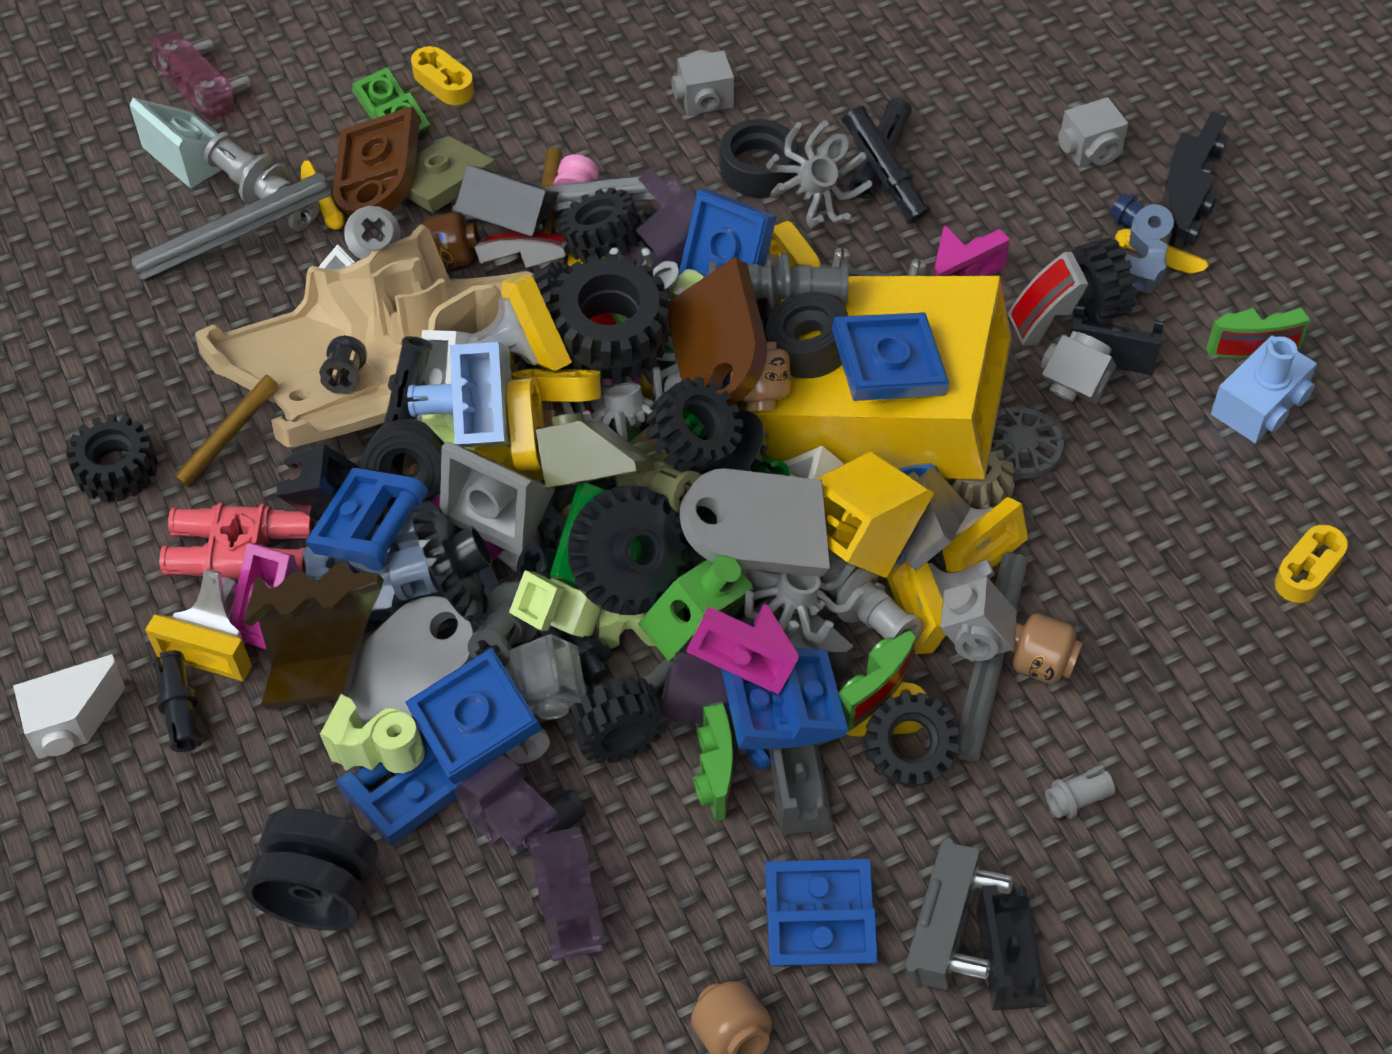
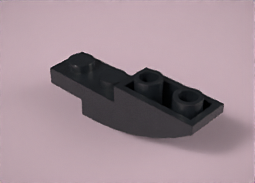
(1191, 180)

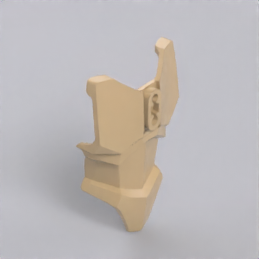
(375, 301)

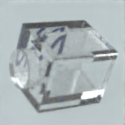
(548, 675)

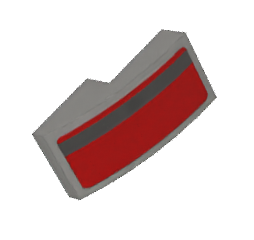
(535, 250)
(1048, 294)

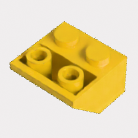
(871, 511)

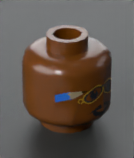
(453, 238)

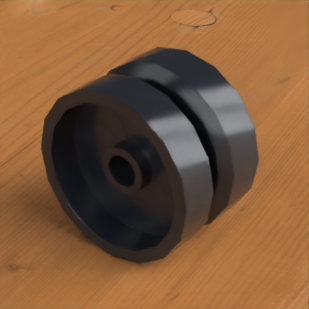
(311, 869)

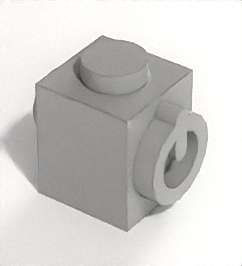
(704, 82)
(1093, 133)
(1078, 367)
(978, 620)

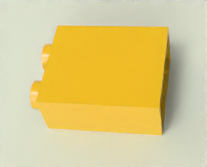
(944, 431)

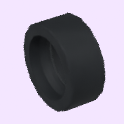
(748, 136)

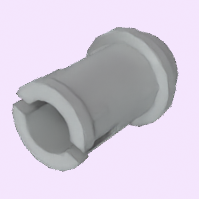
(1078, 792)

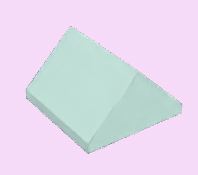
(175, 139)

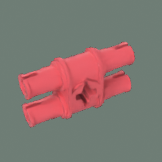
(228, 534)

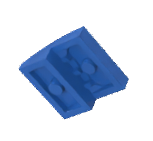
(801, 714)
(820, 913)

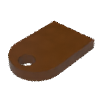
(377, 161)
(720, 330)

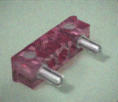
(194, 75)

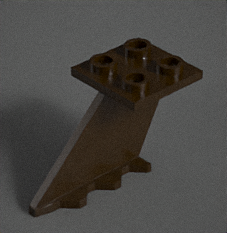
(312, 632)

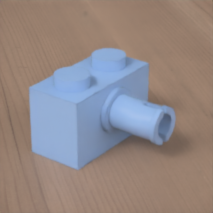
(1265, 389)
(473, 396)

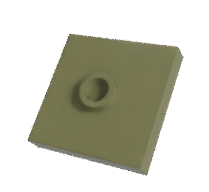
(442, 170)

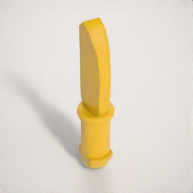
(333, 217)
(1175, 257)

